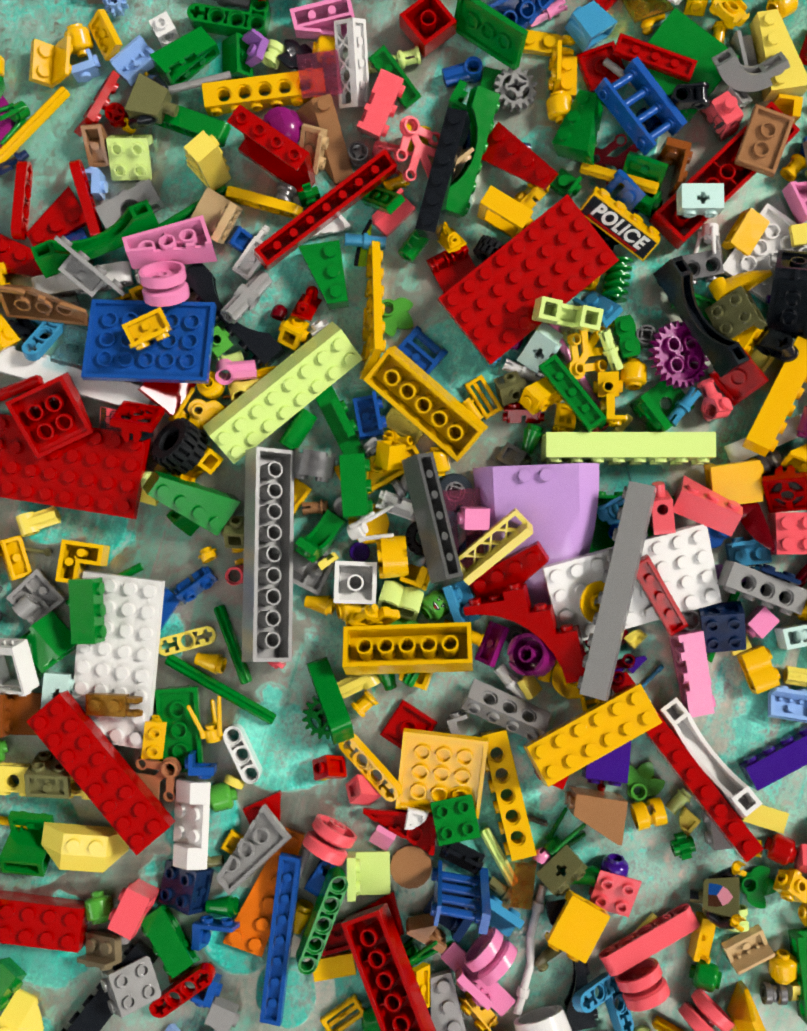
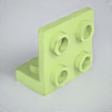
(129, 156)
(368, 873)

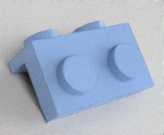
(133, 60)
(788, 704)

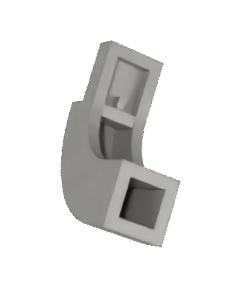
(748, 77)

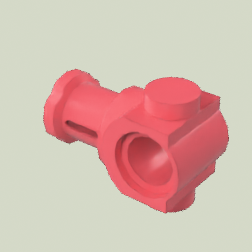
(714, 404)

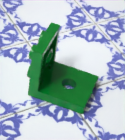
(650, 411)

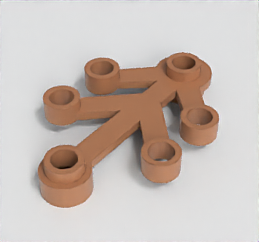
(153, 781)

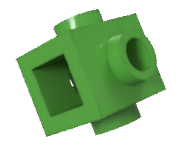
(223, 342)

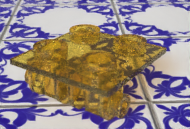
(644, 9)

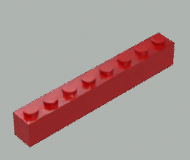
(325, 210)

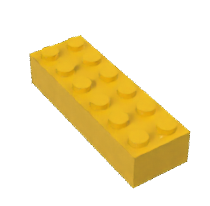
(425, 403)
(407, 648)
(592, 734)

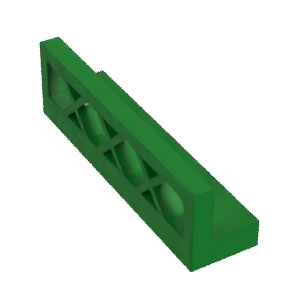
(573, 393)
(798, 948)

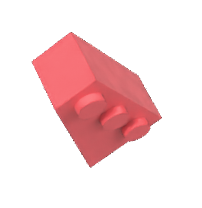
(381, 105)
(706, 507)

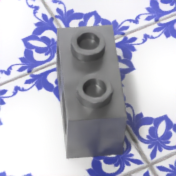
(698, 264)

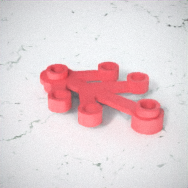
(420, 150)

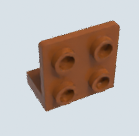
(676, 153)
(16, 711)

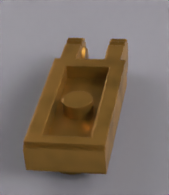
(112, 705)

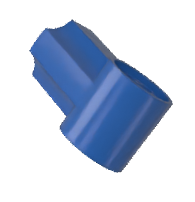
(461, 71)

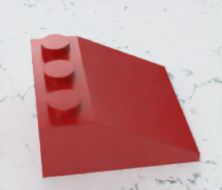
(51, 415)

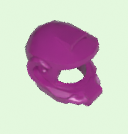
(285, 121)

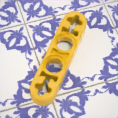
(263, 202)
(372, 764)

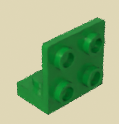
(455, 820)

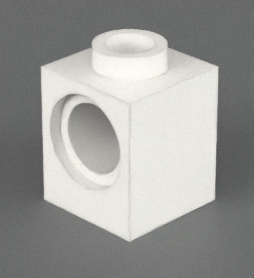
(164, 29)

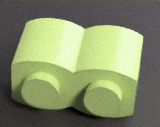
(401, 598)

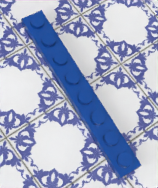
(280, 939)

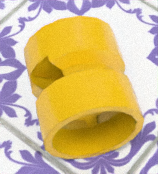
(641, 816)

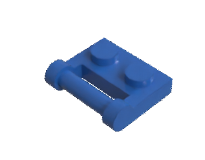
(630, 194)
(419, 356)

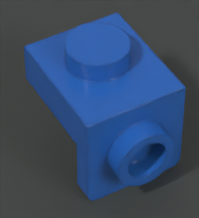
(202, 770)
(205, 999)

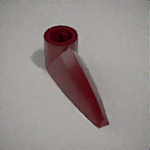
(756, 525)

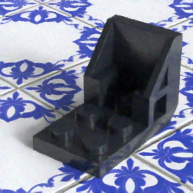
(789, 295)

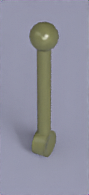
(47, 552)

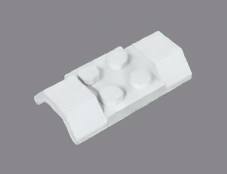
(191, 824)

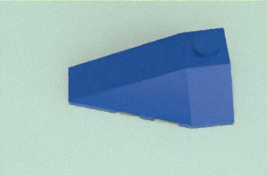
(520, 11)

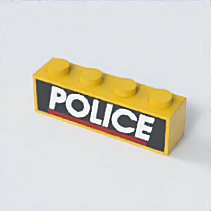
(619, 223)

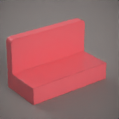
(388, 223)

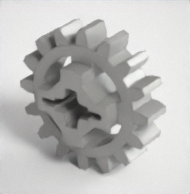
(515, 88)

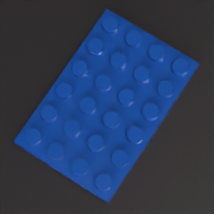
(177, 359)

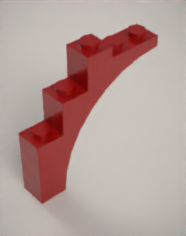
(516, 606)

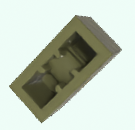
(551, 872)

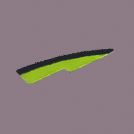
(360, 256)

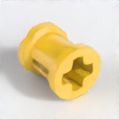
(795, 165)
(364, 703)

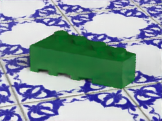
(195, 502)

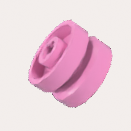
(164, 283)
(490, 956)

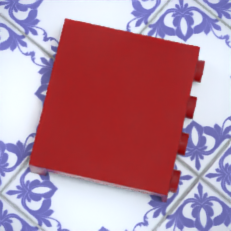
(272, 150)

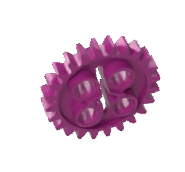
(677, 356)

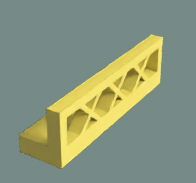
(500, 549)

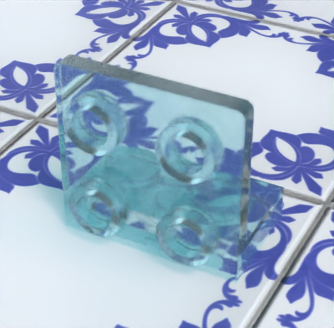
(72, 349)

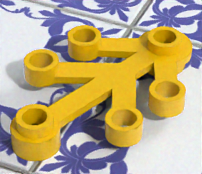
(577, 364)

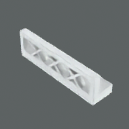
(356, 62)

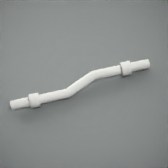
(523, 989)

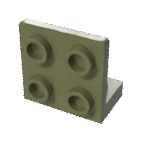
(735, 313)
(47, 778)

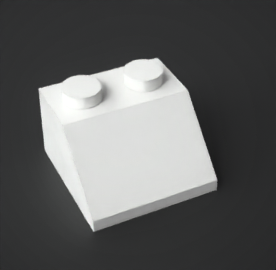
(355, 582)

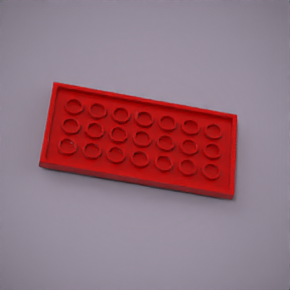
(548, 258)
(87, 475)

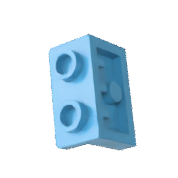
(594, 299)
(747, 552)
(457, 596)

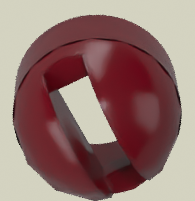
(279, 312)

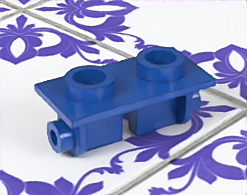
(187, 590)

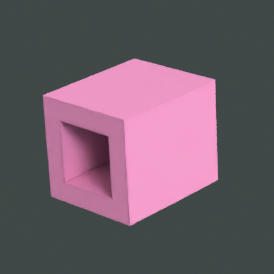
(473, 518)
(760, 622)

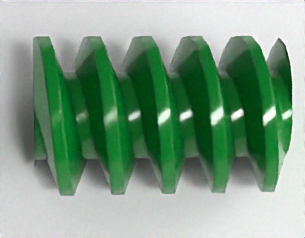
(615, 279)

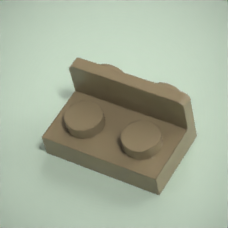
(102, 950)

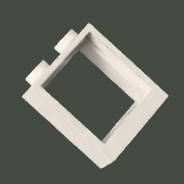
(24, 667)

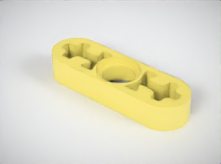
(173, 650)

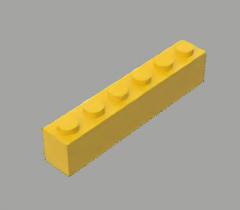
(779, 403)

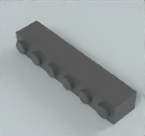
(431, 517)

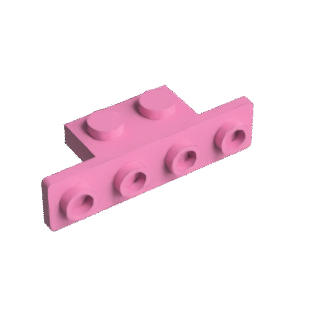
(486, 996)

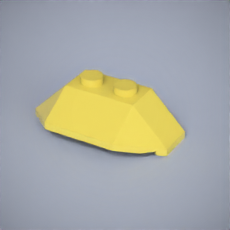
(82, 846)
(22, 1013)

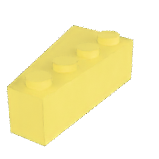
(770, 38)
(206, 160)

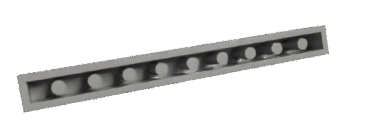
(618, 590)

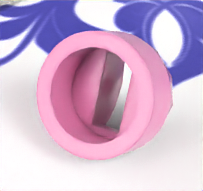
(542, 856)

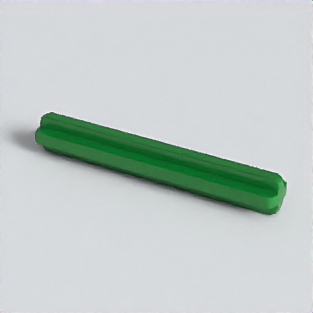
(232, 644)

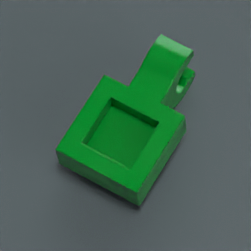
(308, 195)

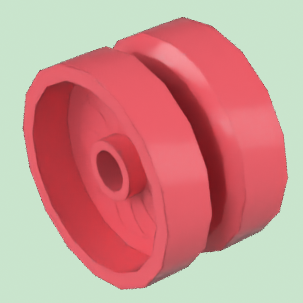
(329, 840)
(643, 986)
(707, 1015)

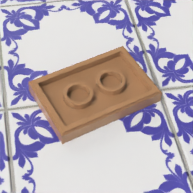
(764, 140)

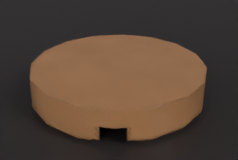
(410, 866)

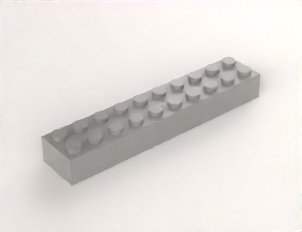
(268, 555)

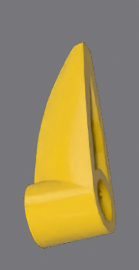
(721, 287)

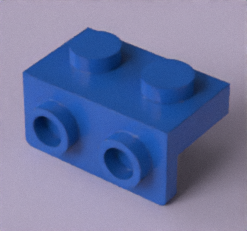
(368, 416)

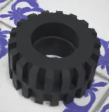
(179, 446)

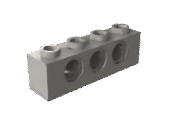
(793, 596)
(505, 710)

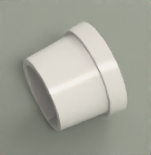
(543, 1019)

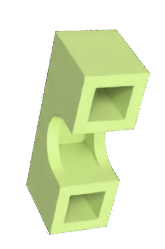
(571, 316)

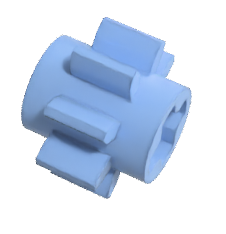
(116, 7)

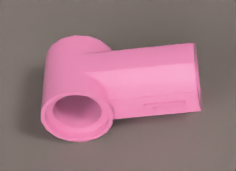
(236, 370)

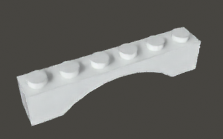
(731, 787)

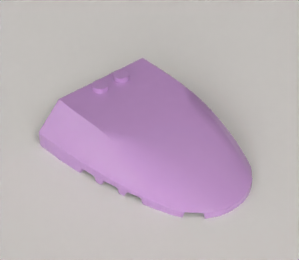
(554, 499)

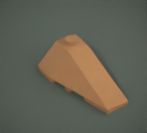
(322, 114)
(32, 304)

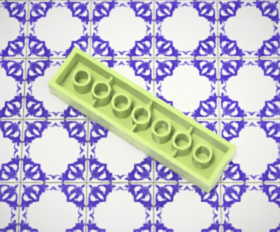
(283, 392)
(628, 447)

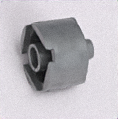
(313, 464)

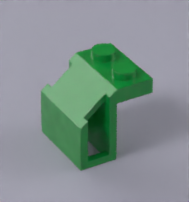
(48, 642)
(23, 847)

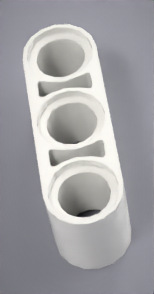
(242, 763)

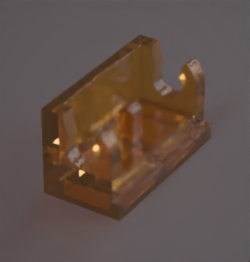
(523, 884)

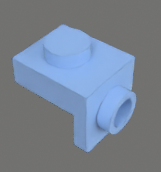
(87, 69)
(98, 182)

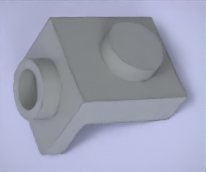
(451, 721)

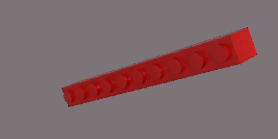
(699, 785)

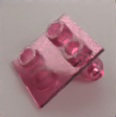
(319, 74)

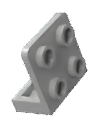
(131, 986)

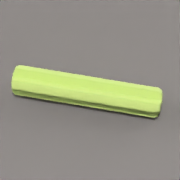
(497, 854)

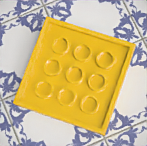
(440, 768)

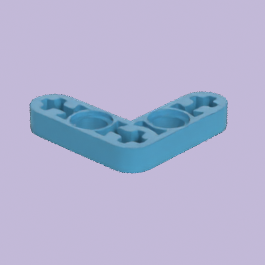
(42, 345)
(608, 992)

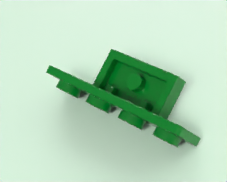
(340, 425)

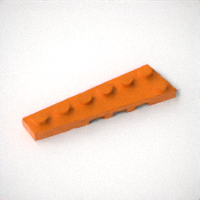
(257, 909)

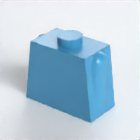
(590, 25)

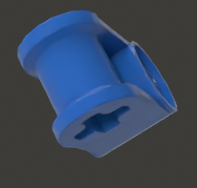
(317, 878)

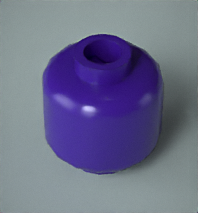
(615, 864)

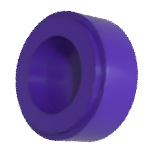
(359, 552)

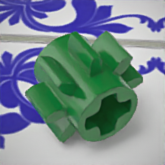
(682, 846)

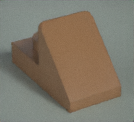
(95, 144)
(422, 929)

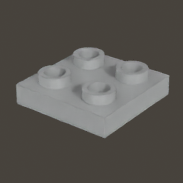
(308, 574)
(35, 597)

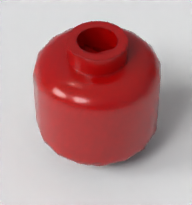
(781, 849)

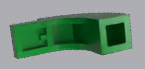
(321, 537)

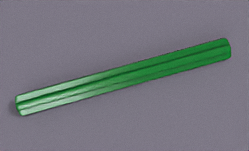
(220, 689)

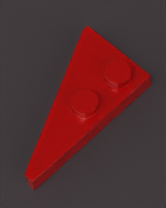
(394, 821)

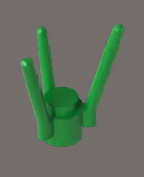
(16, 112)
(555, 844)
(415, 955)

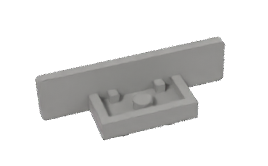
(83, 272)

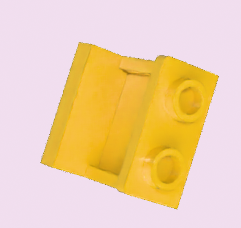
(736, 480)
(577, 927)

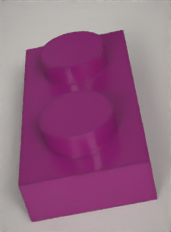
(492, 644)

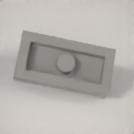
(744, 48)

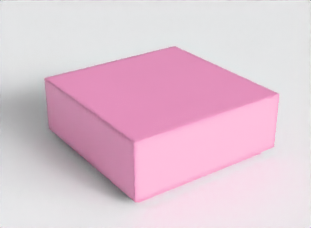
(382, 837)

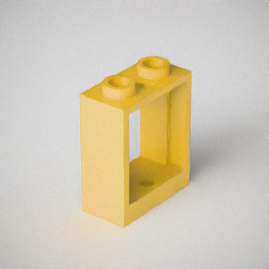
(504, 212)

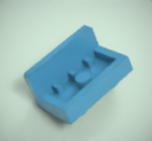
(504, 919)

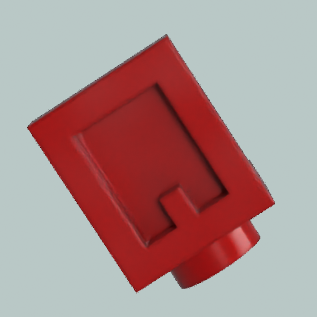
(329, 767)

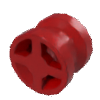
(114, 110)

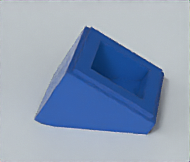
(239, 239)

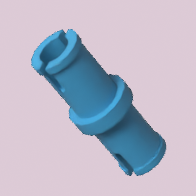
(363, 240)
(683, 406)

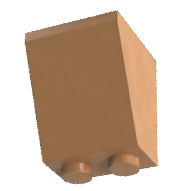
(599, 810)

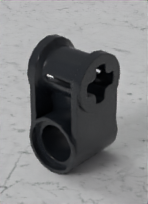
(694, 96)
(777, 345)

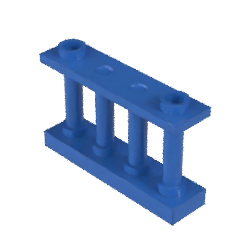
(654, 96)
(479, 892)

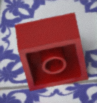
(427, 25)

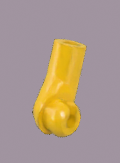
(647, 24)
(390, 434)

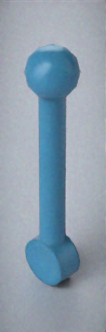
(657, 670)

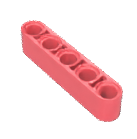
(649, 939)

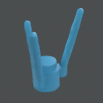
(609, 511)

